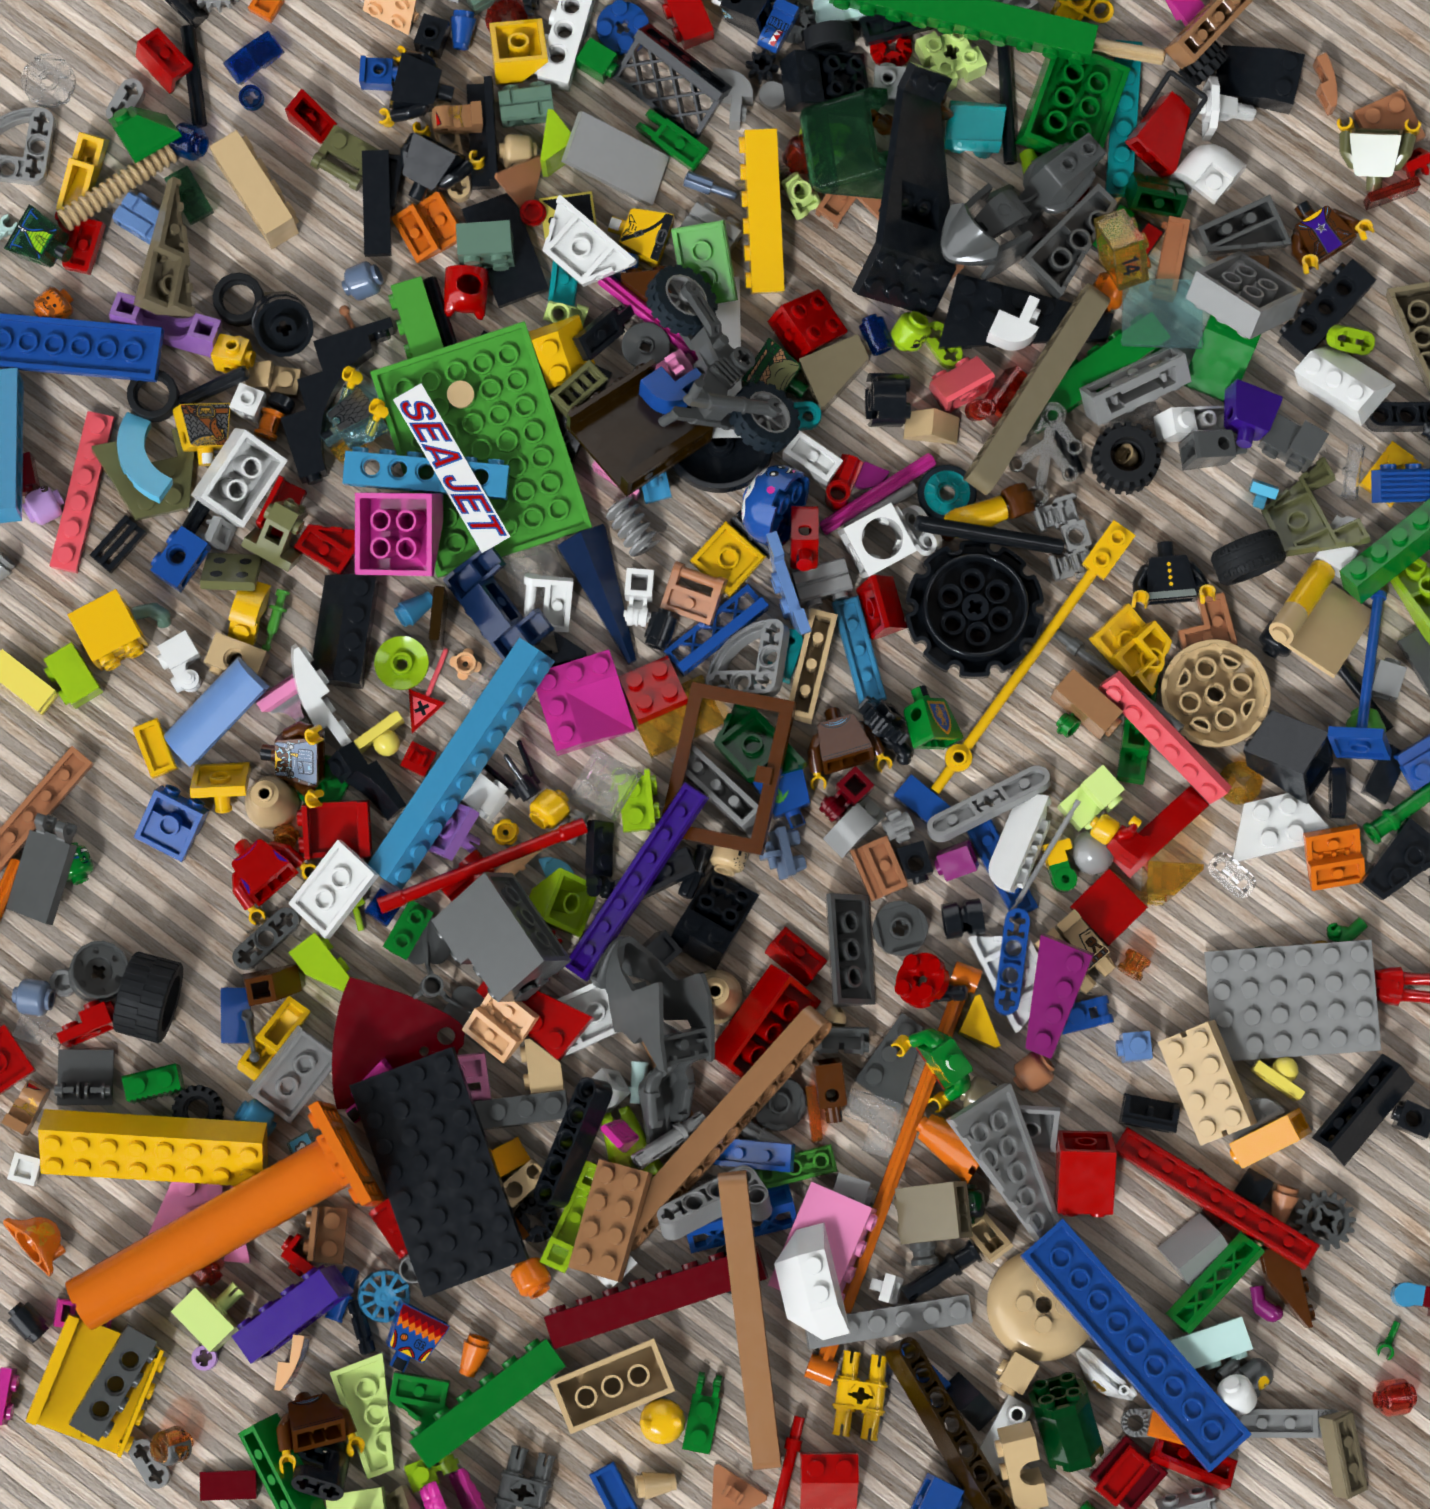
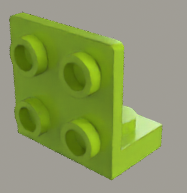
(640, 811)

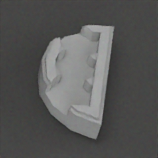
(1264, 1111)

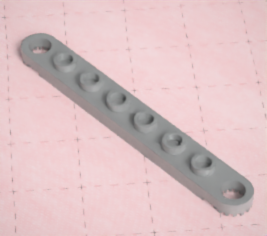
(1259, 1422)

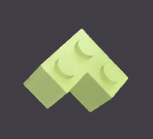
(1096, 793)

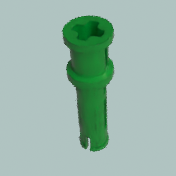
(1392, 818)

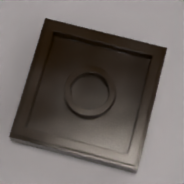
(438, 617)

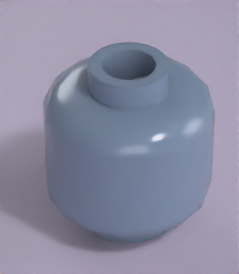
(362, 280)
(33, 997)

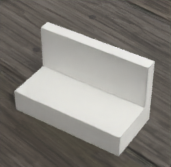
(812, 459)

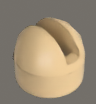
(1127, 455)
(836, 1016)

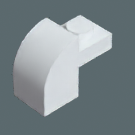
(1014, 332)

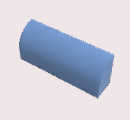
(215, 712)

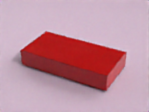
(1122, 1475)

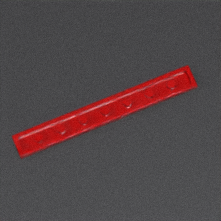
(1216, 1198)

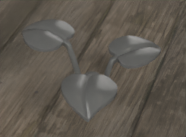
(434, 950)

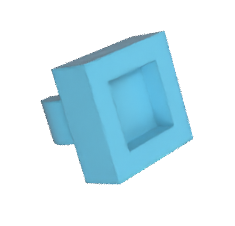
(1262, 491)

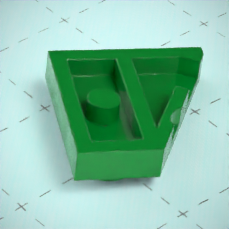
(419, 1395)

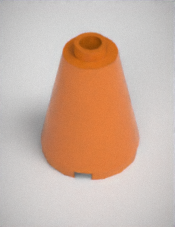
(947, 1146)

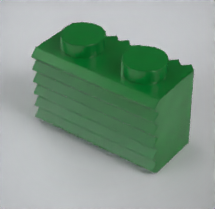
(153, 1083)

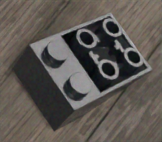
(820, 76)
(713, 918)

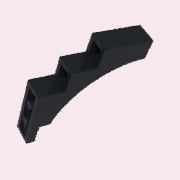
(320, 389)

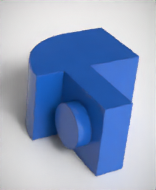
(663, 392)

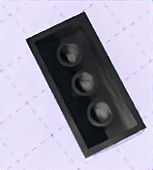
(345, 628)

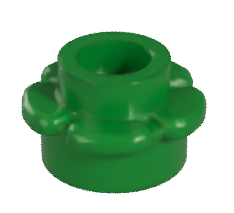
(1067, 724)

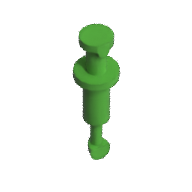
(275, 617)

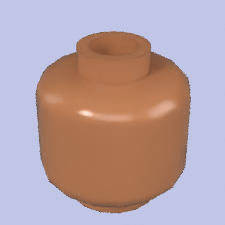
(1033, 1072)

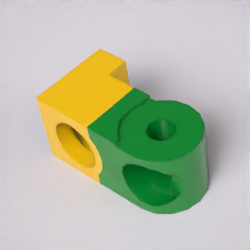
(1058, 866)

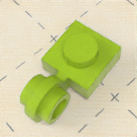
(420, 1475)

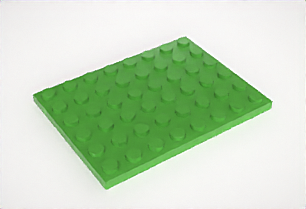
(505, 422)

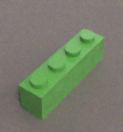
(416, 317)

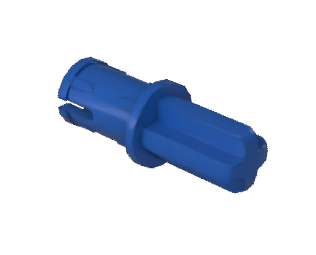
(337, 1312)

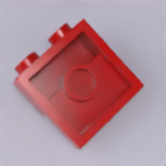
(95, 1019)

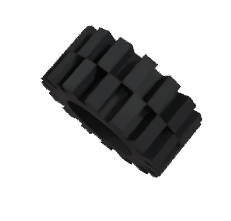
(1204, 65)
(198, 1092)

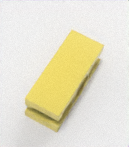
(26, 684)

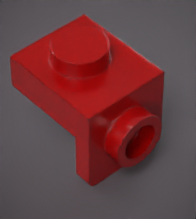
(298, 1263)

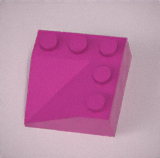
(397, 533)
(584, 703)

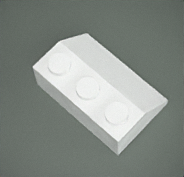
(1343, 382)

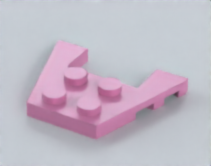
(187, 1196)

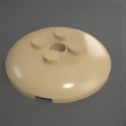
(1231, 672)
(1020, 1324)

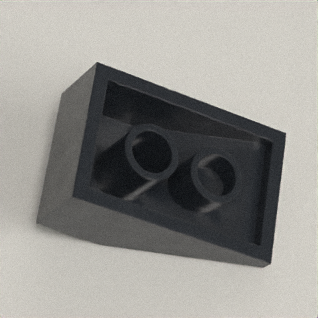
(1261, 76)

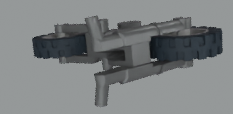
(755, 405)

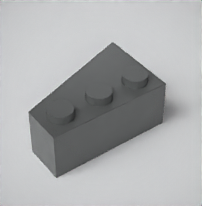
(1243, 230)

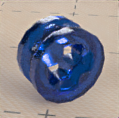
(245, 92)

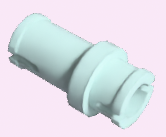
(639, 1070)

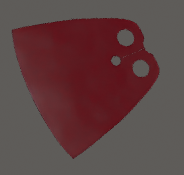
(381, 1024)

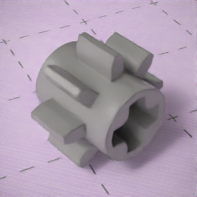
(898, 826)

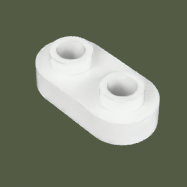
(924, 545)

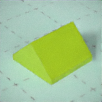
(554, 144)

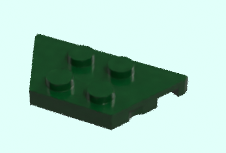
(748, 743)

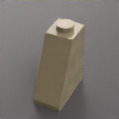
(834, 368)

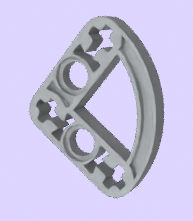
(25, 164)
(761, 629)

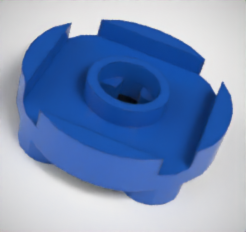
(619, 13)

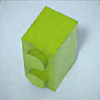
(72, 675)

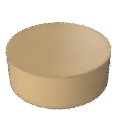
(460, 394)

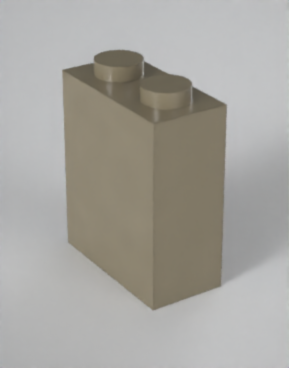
(933, 1212)

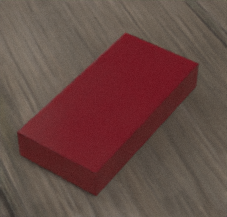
(228, 1485)

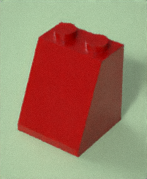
(1085, 1173)
(829, 1480)

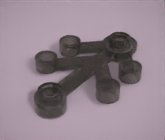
(1048, 448)

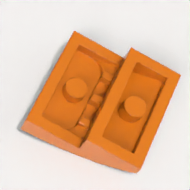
(427, 227)
(1334, 857)

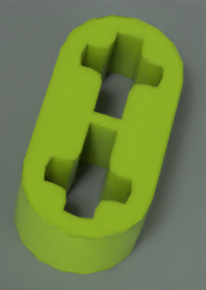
(1351, 336)
(940, 354)

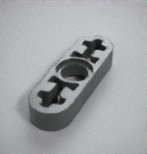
(287, 931)

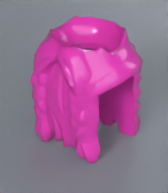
(464, 1487)

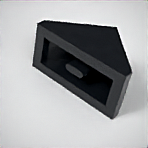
(970, 1402)

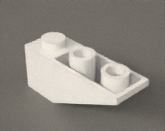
(1180, 422)

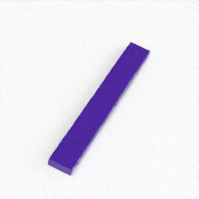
(636, 880)

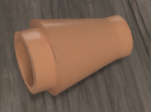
(1283, 1201)

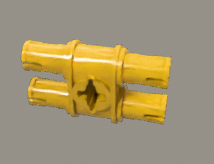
(871, 1407)

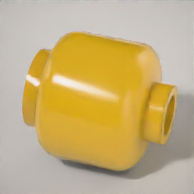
(549, 808)

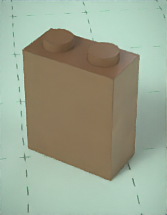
(1088, 704)

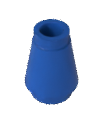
(462, 28)

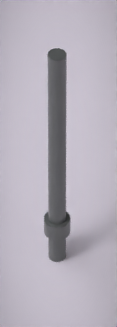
(1076, 647)

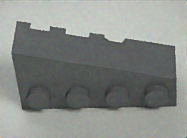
(1065, 246)

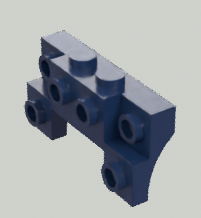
(491, 607)

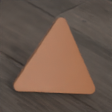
(521, 180)
(733, 1492)

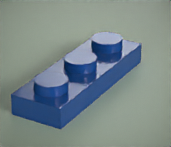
(759, 1155)

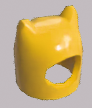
(662, 1421)

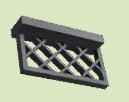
(679, 62)

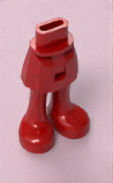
(1391, 983)

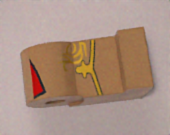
(458, 118)
(26, 1108)

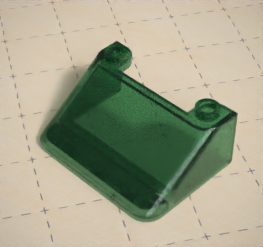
(843, 145)

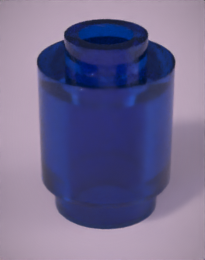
(876, 334)

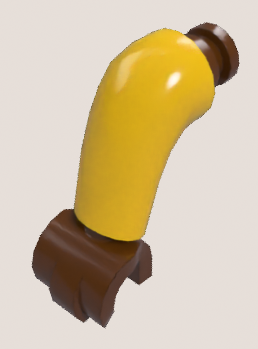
(1010, 504)

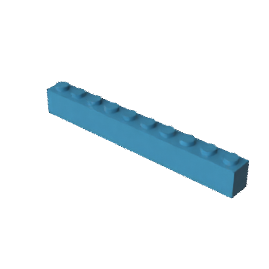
(460, 763)

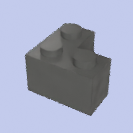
(1293, 443)

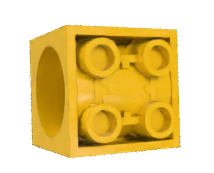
(108, 631)

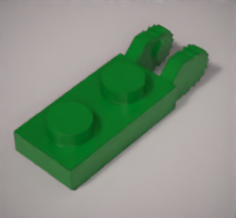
(674, 141)
(702, 1417)

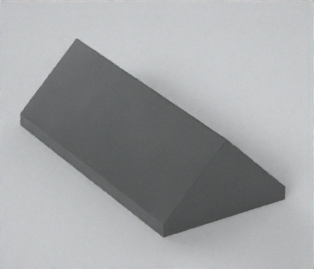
(850, 950)

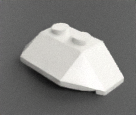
(811, 1284)

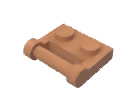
(689, 601)

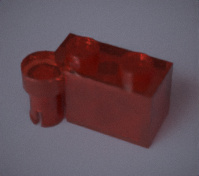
(997, 398)

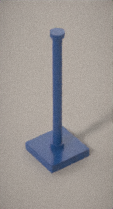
(1361, 741)

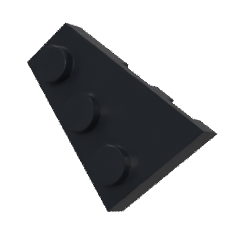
(1400, 860)

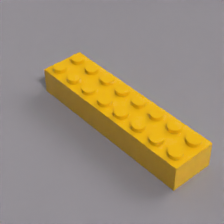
(151, 1147)

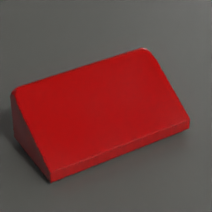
(795, 956)

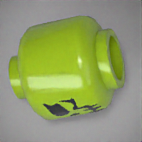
(910, 331)

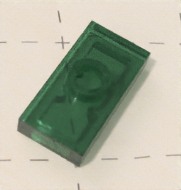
(195, 203)

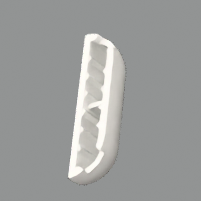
(1020, 844)

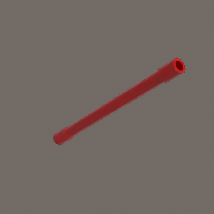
(562, 833)

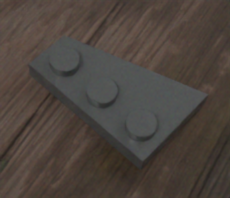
(886, 1072)

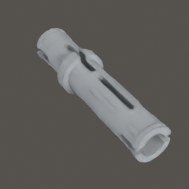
(668, 1141)

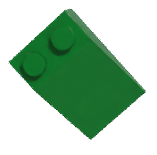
(1220, 360)

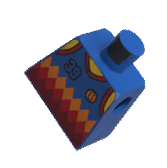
(413, 1334)

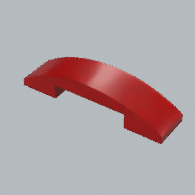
(1167, 826)

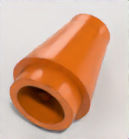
(473, 1354)

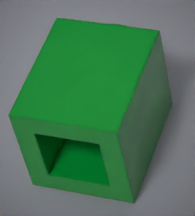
(597, 61)

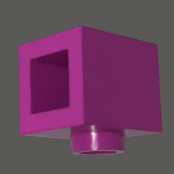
(956, 861)

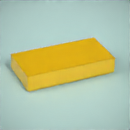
(155, 748)

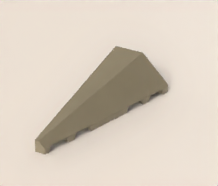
(165, 276)

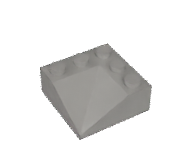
(1244, 295)

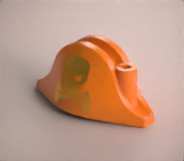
(39, 1240)

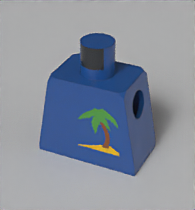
(790, 798)

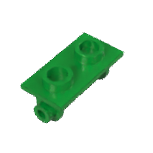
(408, 929)

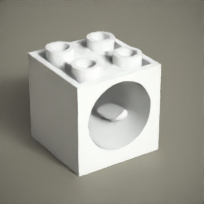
(854, 533)

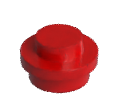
(533, 213)

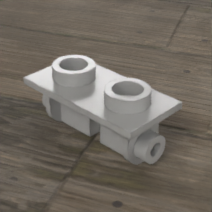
(1196, 1498)

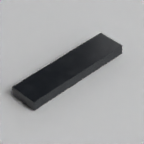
(376, 203)

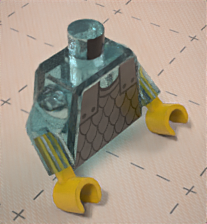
(354, 416)

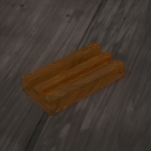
(813, 1114)

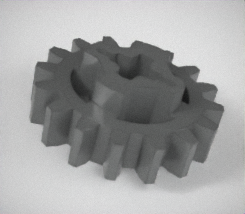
(1319, 1208)

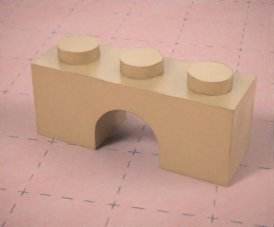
(1018, 1447)

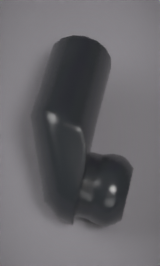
(904, 751)

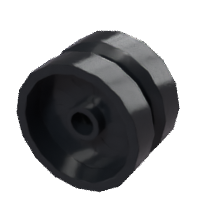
(291, 337)

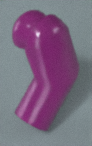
(1264, 1308)

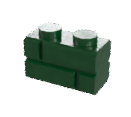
(1156, 195)

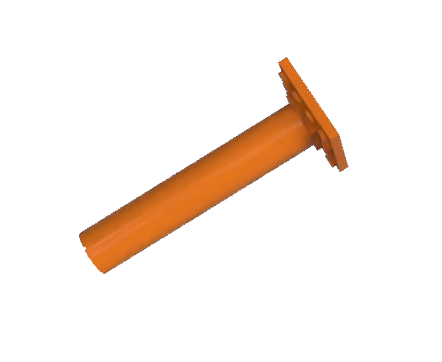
(227, 1221)

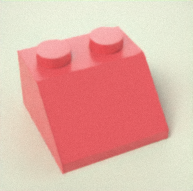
(961, 384)

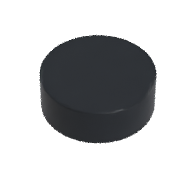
(281, 403)

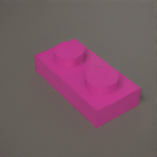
(8, 1384)

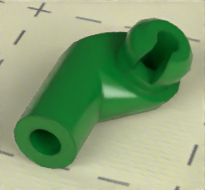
(1343, 933)

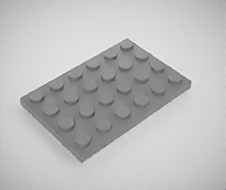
(1294, 999)

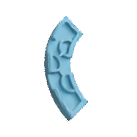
(135, 462)

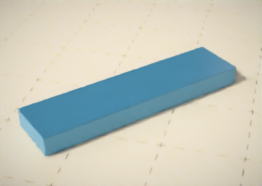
(858, 649)

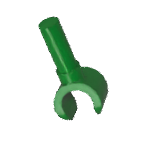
(1389, 1341)

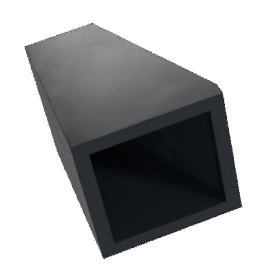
(1290, 754)

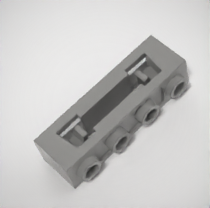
(1135, 385)

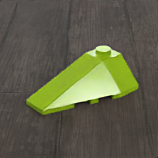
(1414, 591)

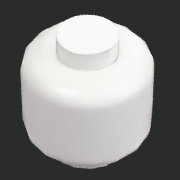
(1237, 1394)

